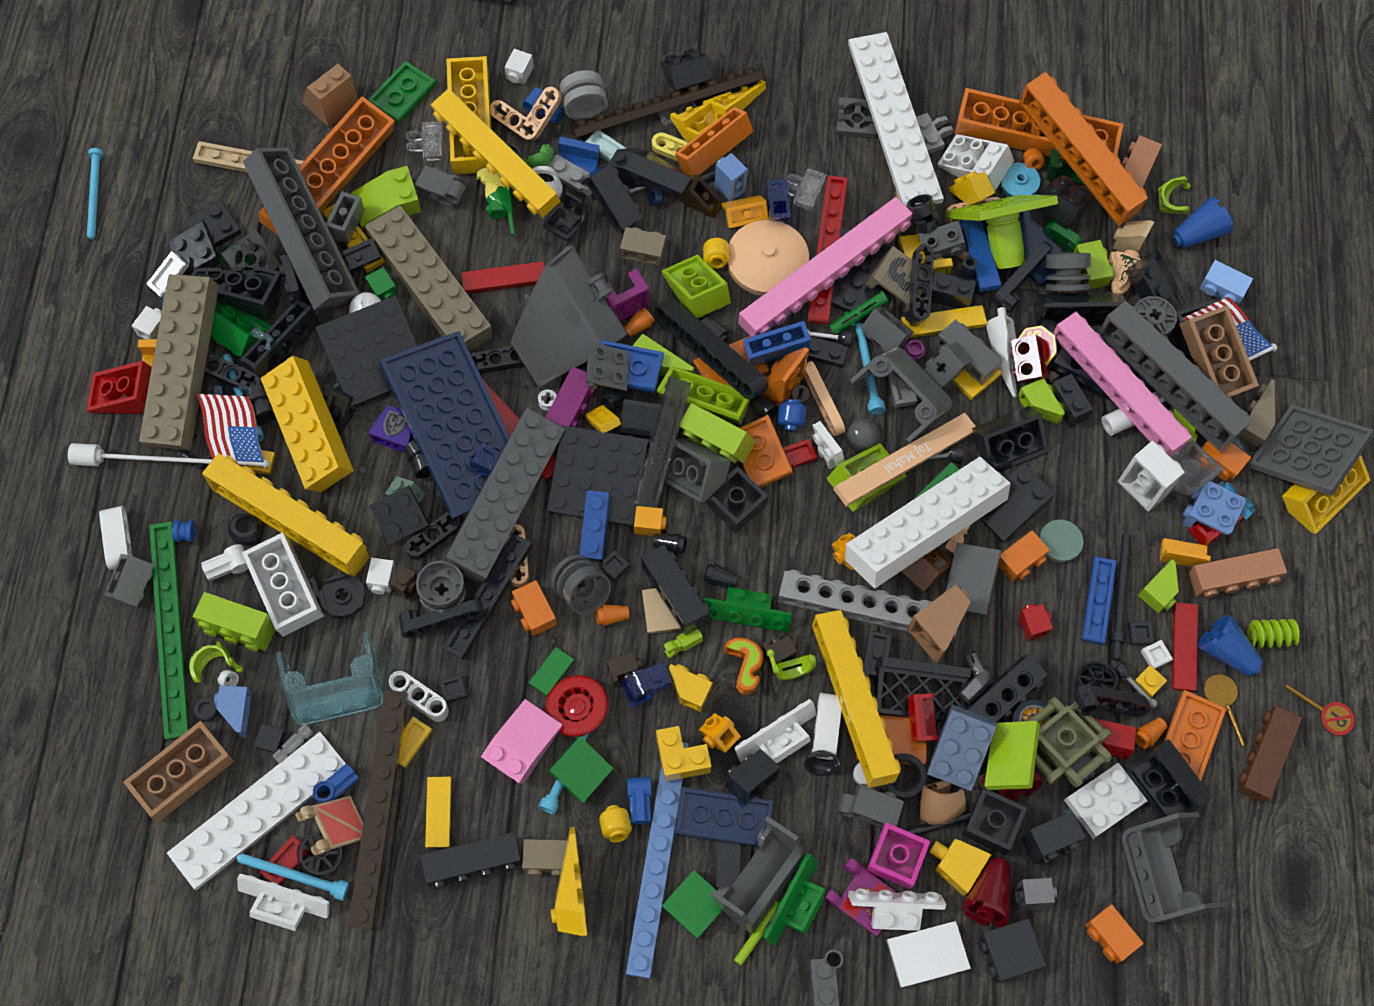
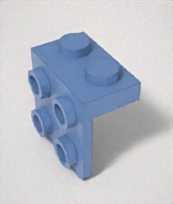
(1214, 508)

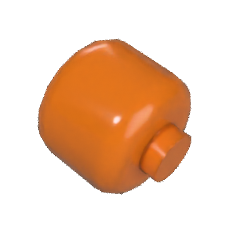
(1033, 159)

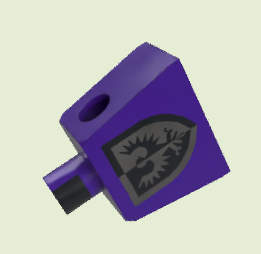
(391, 430)

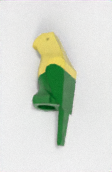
(497, 197)

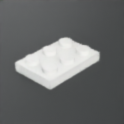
(1105, 800)

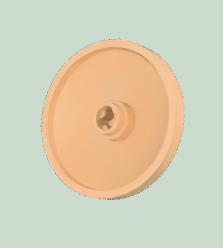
(765, 255)

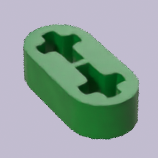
(1062, 236)

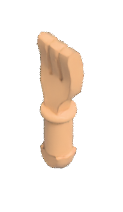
(958, 538)

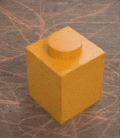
(649, 521)

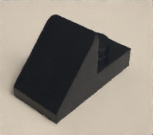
(339, 408)

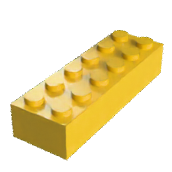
(470, 83)
(306, 424)

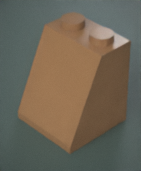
(331, 95)
(938, 622)

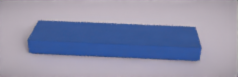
(979, 248)
(1099, 600)

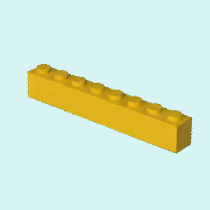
(495, 153)
(855, 699)

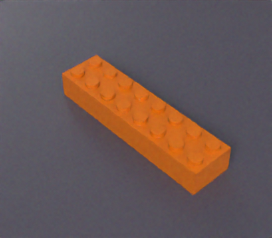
(1007, 122)
(1083, 149)
(342, 154)

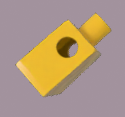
(959, 864)

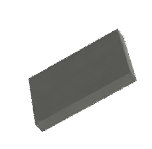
(975, 572)

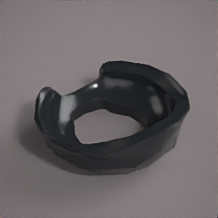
(249, 537)
(822, 768)

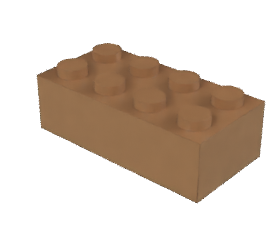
(1219, 351)
(178, 772)

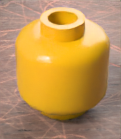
(716, 252)
(615, 823)

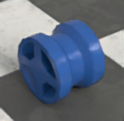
(184, 531)

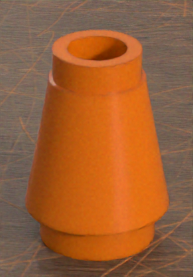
(640, 321)
(611, 614)
(1149, 733)

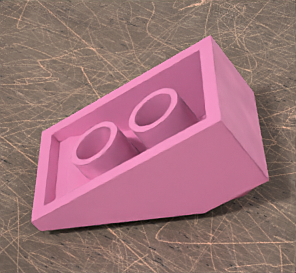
(522, 741)

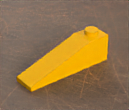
(569, 899)

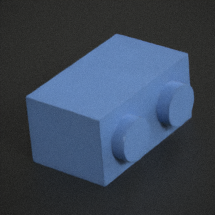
(730, 177)

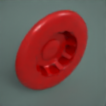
(578, 708)

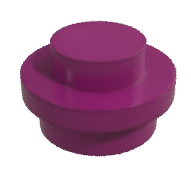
(915, 349)

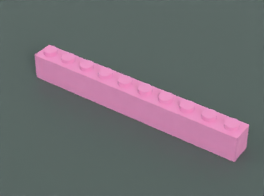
(825, 268)

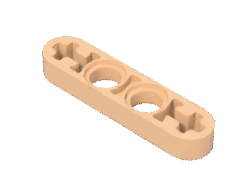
(823, 399)

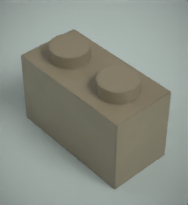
(643, 246)
(543, 856)

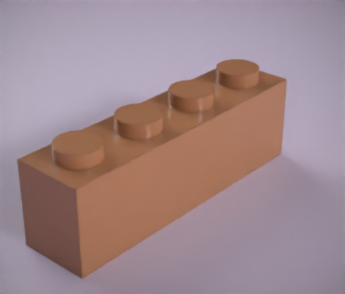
(1141, 159)
(1237, 572)

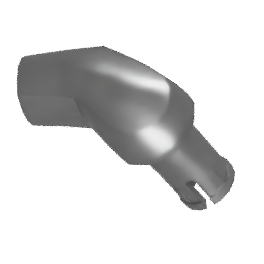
(979, 681)

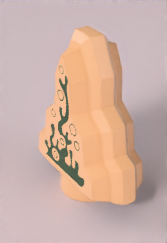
(1120, 263)

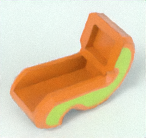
(752, 663)

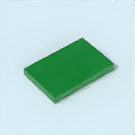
(402, 92)

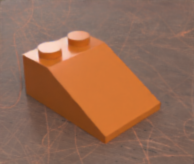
(786, 376)

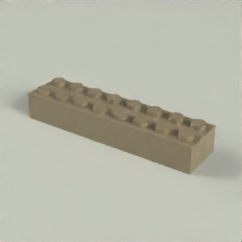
(428, 278)
(179, 362)

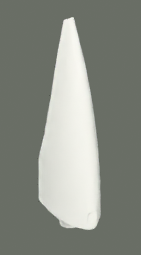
(1000, 333)

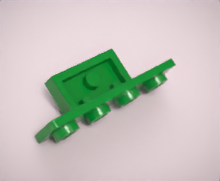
(749, 609)
(799, 903)

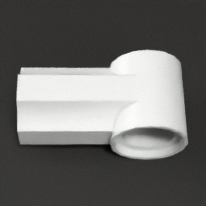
(229, 562)

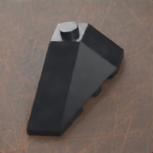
(649, 171)
(246, 290)

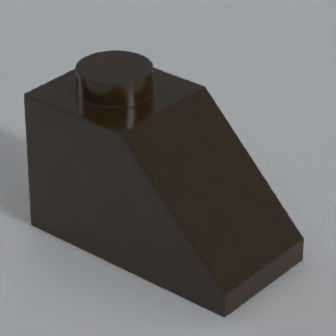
(701, 197)

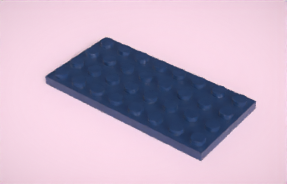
(447, 414)

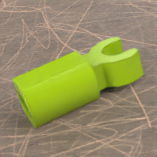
(683, 643)

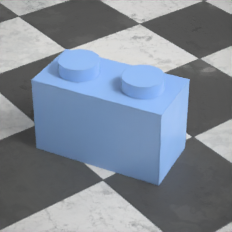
(1225, 282)

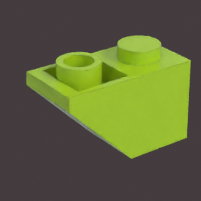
(1041, 398)

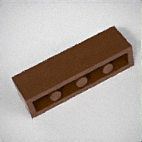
(1268, 754)

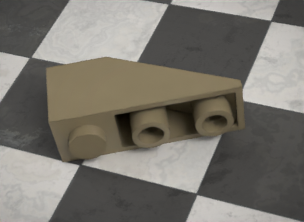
(1262, 414)

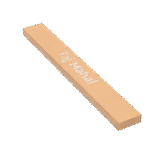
(904, 459)

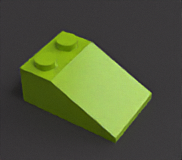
(387, 193)
(697, 286)
(857, 464)

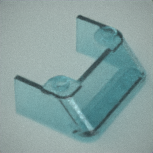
(334, 697)

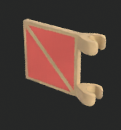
(337, 822)

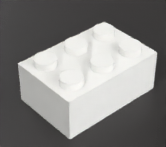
(1151, 475)

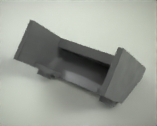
(934, 400)
(1156, 873)
(763, 877)

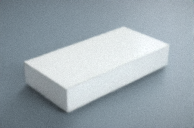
(172, 265)

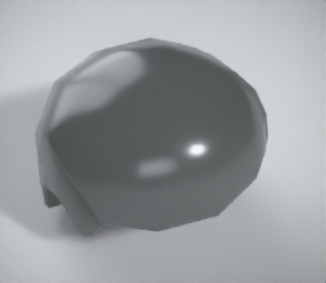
(862, 434)

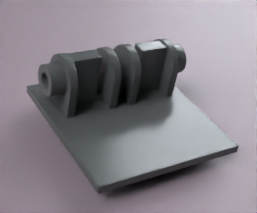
(607, 367)

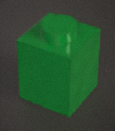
(381, 284)

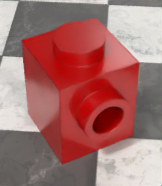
(1035, 621)

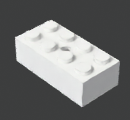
(282, 584)

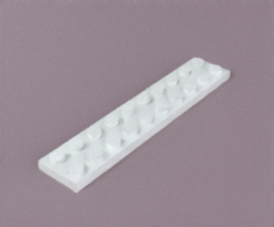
(894, 118)

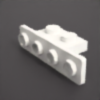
(781, 736)
(279, 904)
(896, 910)

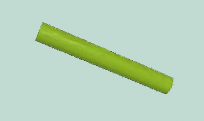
(756, 936)

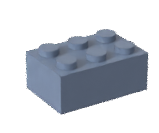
(961, 747)

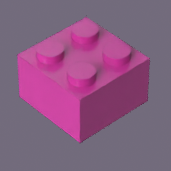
(898, 856)

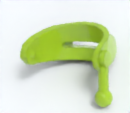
(1165, 191)
(207, 653)
(807, 665)

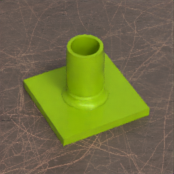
(1003, 224)

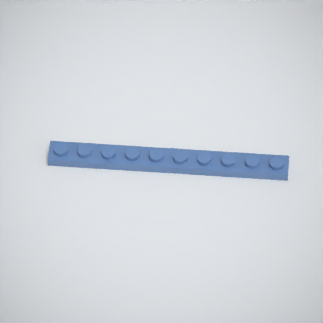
(654, 877)

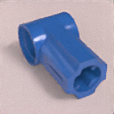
(532, 98)
(336, 784)
(639, 794)

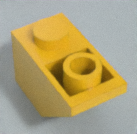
(972, 187)
(690, 688)

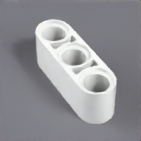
(115, 534)
(426, 703)
(827, 724)

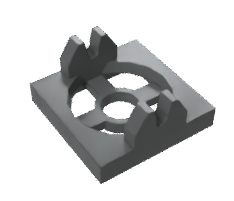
(844, 129)
(252, 238)

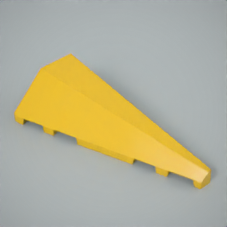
(698, 119)

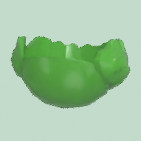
(540, 159)

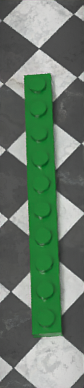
(169, 631)

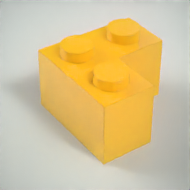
(680, 761)

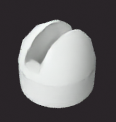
(228, 673)

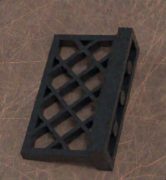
(924, 670)

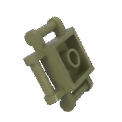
(1068, 740)

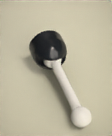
(844, 337)

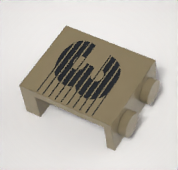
(895, 275)

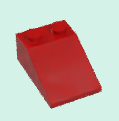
(120, 389)

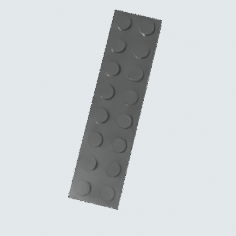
(301, 227)
(1174, 377)
(503, 495)

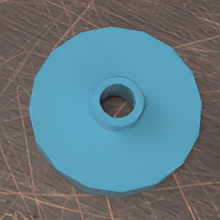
(1012, 186)

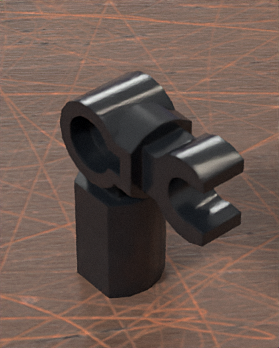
(967, 271)

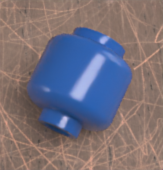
(792, 414)

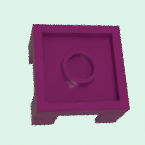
(632, 300)

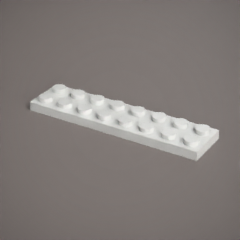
(255, 812)

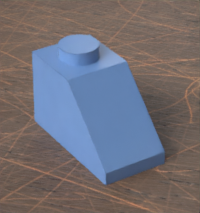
(234, 706)

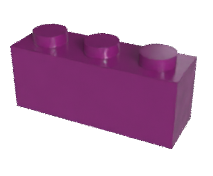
(571, 399)

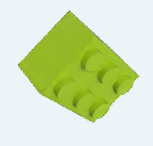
(716, 434)
(234, 622)

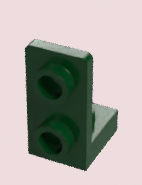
(1056, 166)

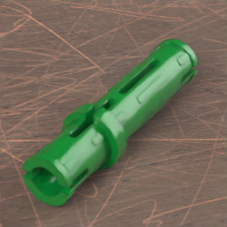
(837, 327)

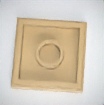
(657, 614)

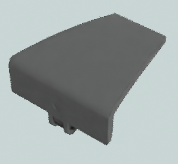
(563, 317)

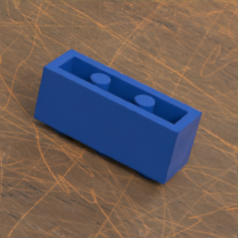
(776, 343)
(595, 524)

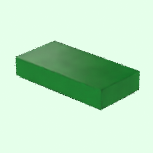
(551, 671)

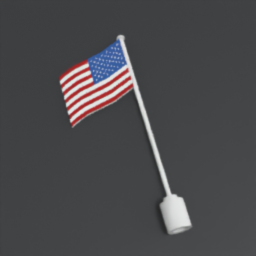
(1252, 340)
(227, 427)

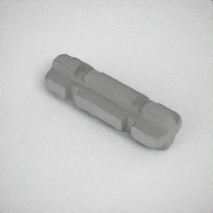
(293, 743)

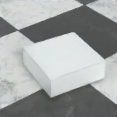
(1156, 654)

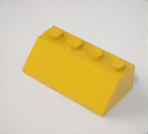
(1316, 508)

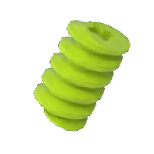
(1272, 631)

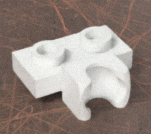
(827, 446)

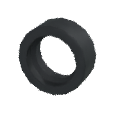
(921, 779)

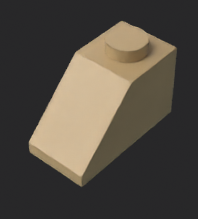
(1132, 235)

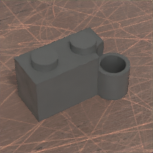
(439, 187)
(871, 806)
(824, 980)

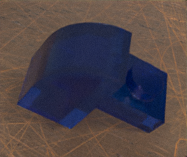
(777, 200)
(642, 683)

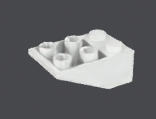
(971, 154)

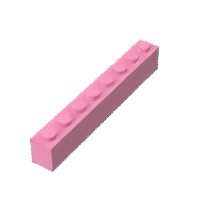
(1121, 384)

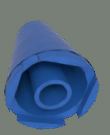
(1203, 224)
(1231, 646)

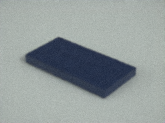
(1032, 237)
(721, 816)

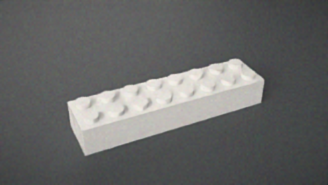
(926, 522)

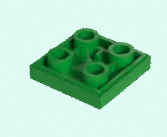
(580, 769)
(693, 904)

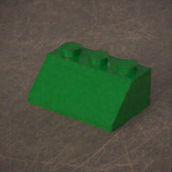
(234, 328)

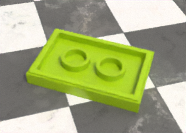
(1012, 755)

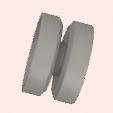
(583, 95)

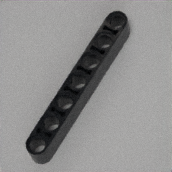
(711, 349)

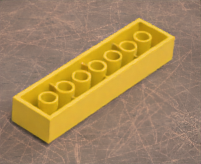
(286, 515)

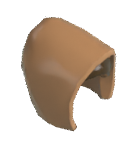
(939, 805)

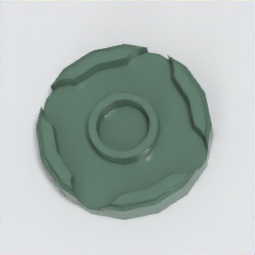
(1062, 539)

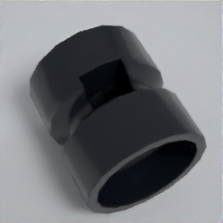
(924, 214)
(262, 407)
(417, 461)

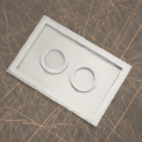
(928, 954)

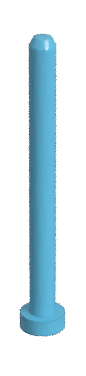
(95, 155)

